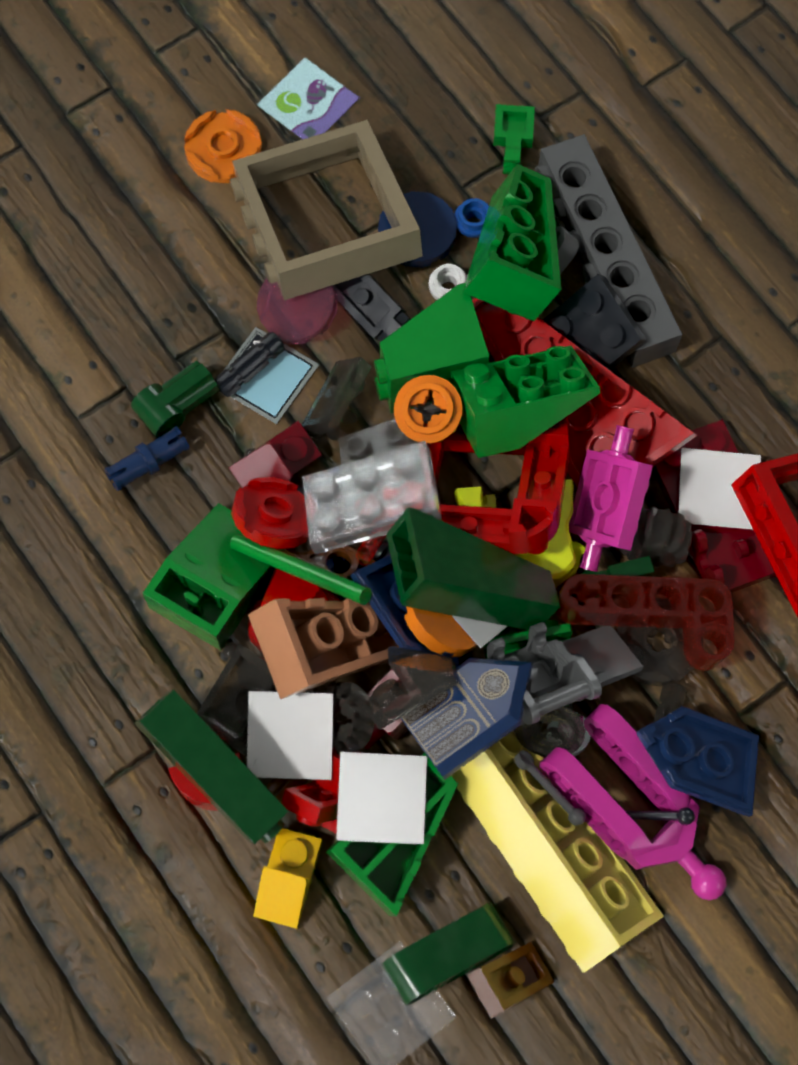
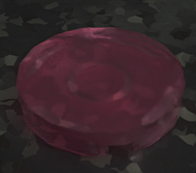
(298, 317)

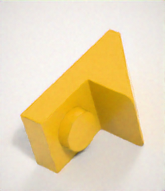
(287, 878)

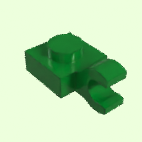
(513, 130)

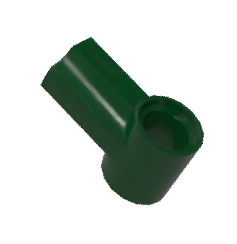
(167, 404)

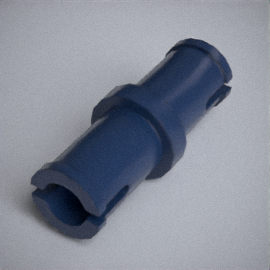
(147, 458)

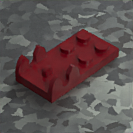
(719, 552)

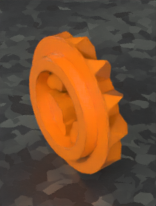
(415, 394)

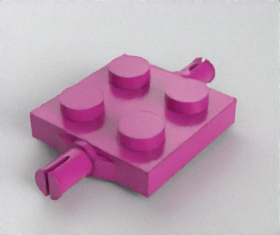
(609, 499)

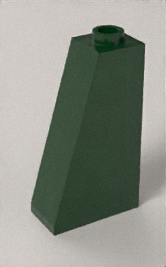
(465, 576)
(212, 768)

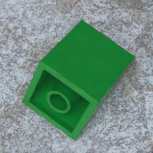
(431, 343)

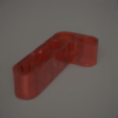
(645, 611)

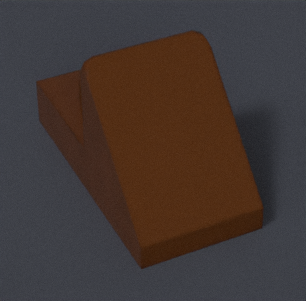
(510, 979)

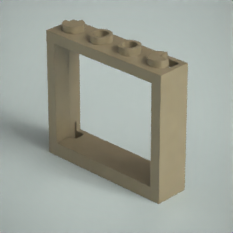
(340, 261)

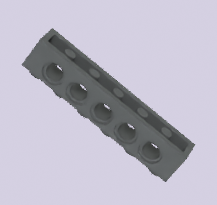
(576, 164)

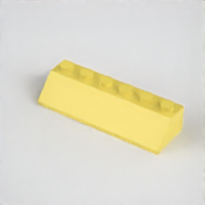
(565, 867)

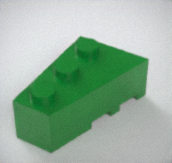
(389, 868)

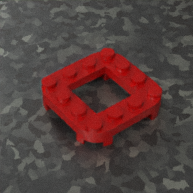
(539, 498)

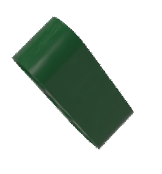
(448, 953)

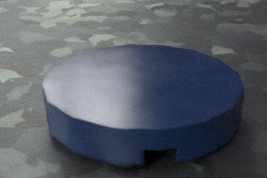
(435, 223)

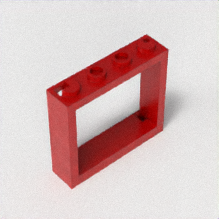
(772, 517)

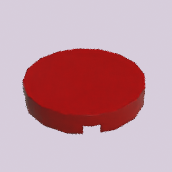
(271, 513)

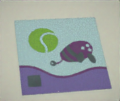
(307, 100)

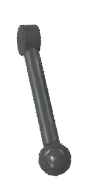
(525, 762)

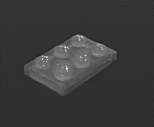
(368, 496)

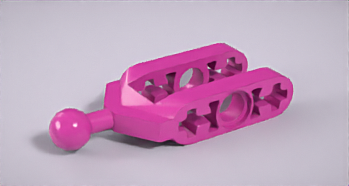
(612, 823)

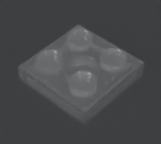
(379, 1017)

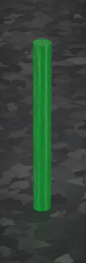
(302, 569)

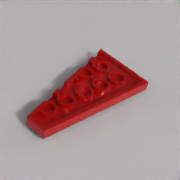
(595, 422)

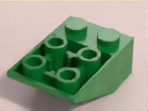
(520, 397)
(206, 582)

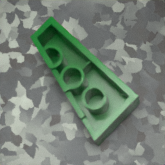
(518, 247)

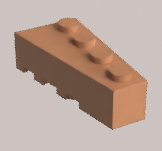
(318, 641)

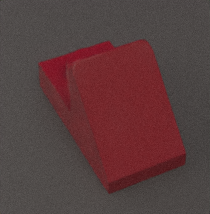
(277, 457)

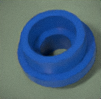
(471, 208)

